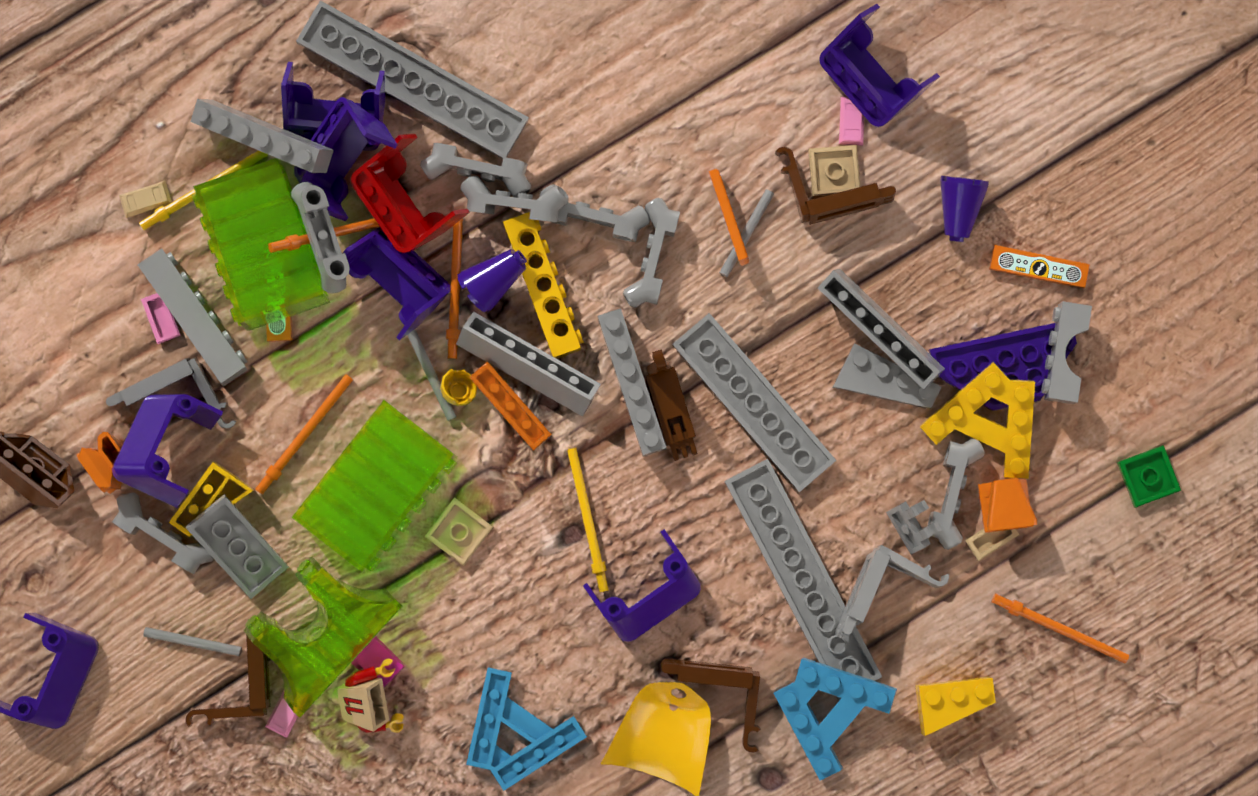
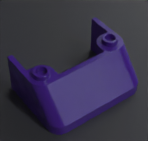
(864, 78)
(305, 114)
(347, 132)
(401, 274)
(137, 461)
(656, 606)
(64, 680)

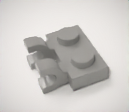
(908, 527)

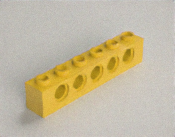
(559, 345)

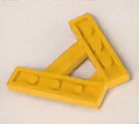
(961, 416)

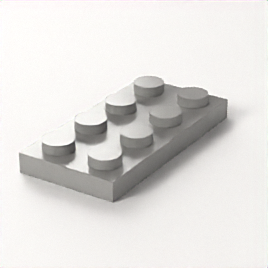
(237, 546)

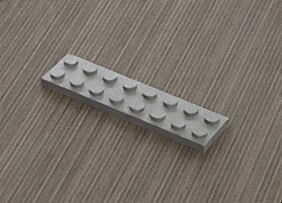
(754, 402)

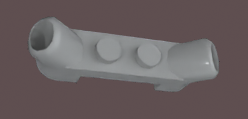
(445, 158)
(543, 209)
(665, 223)
(625, 226)
(322, 237)
(958, 458)
(131, 520)

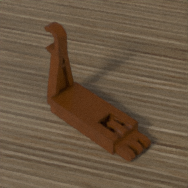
(836, 204)
(670, 406)
(722, 676)
(258, 691)

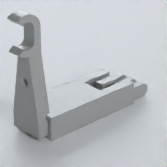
(167, 377)
(869, 580)

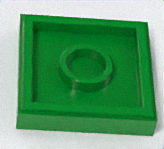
(1148, 476)

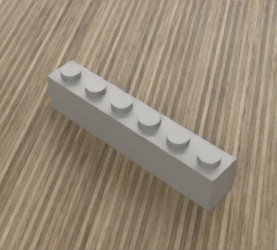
(262, 136)
(192, 316)
(881, 328)
(528, 363)
(631, 382)

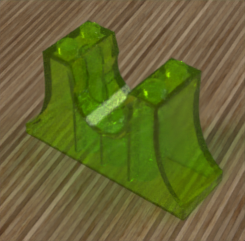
(322, 651)

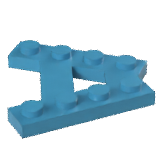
(854, 693)
(498, 708)

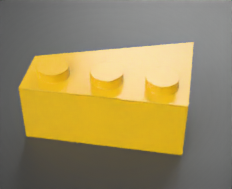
(208, 490)
(952, 700)

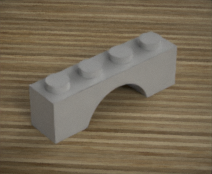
(1061, 382)

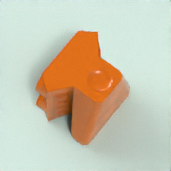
(100, 462)
(1006, 505)

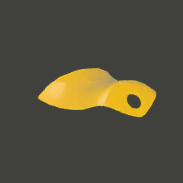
(664, 740)

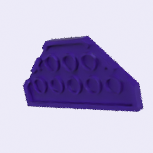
(1016, 353)

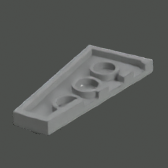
(876, 376)

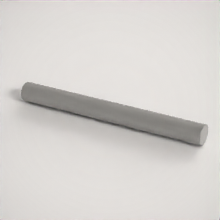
(747, 231)
(431, 374)
(192, 641)

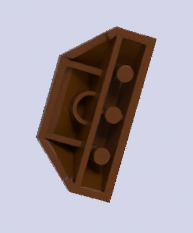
(34, 470)

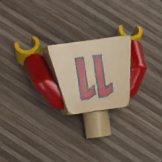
(364, 700)

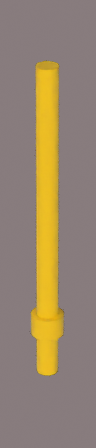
(162, 213)
(598, 567)

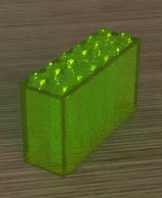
(244, 216)
(375, 488)

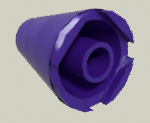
(961, 205)
(492, 278)

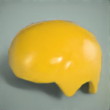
(458, 387)

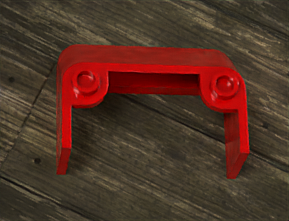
(390, 204)

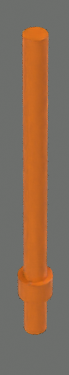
(295, 242)
(453, 332)
(274, 471)
(1016, 608)

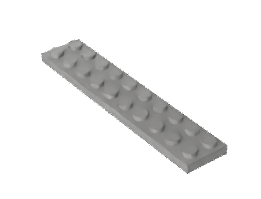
(413, 80)
(798, 570)

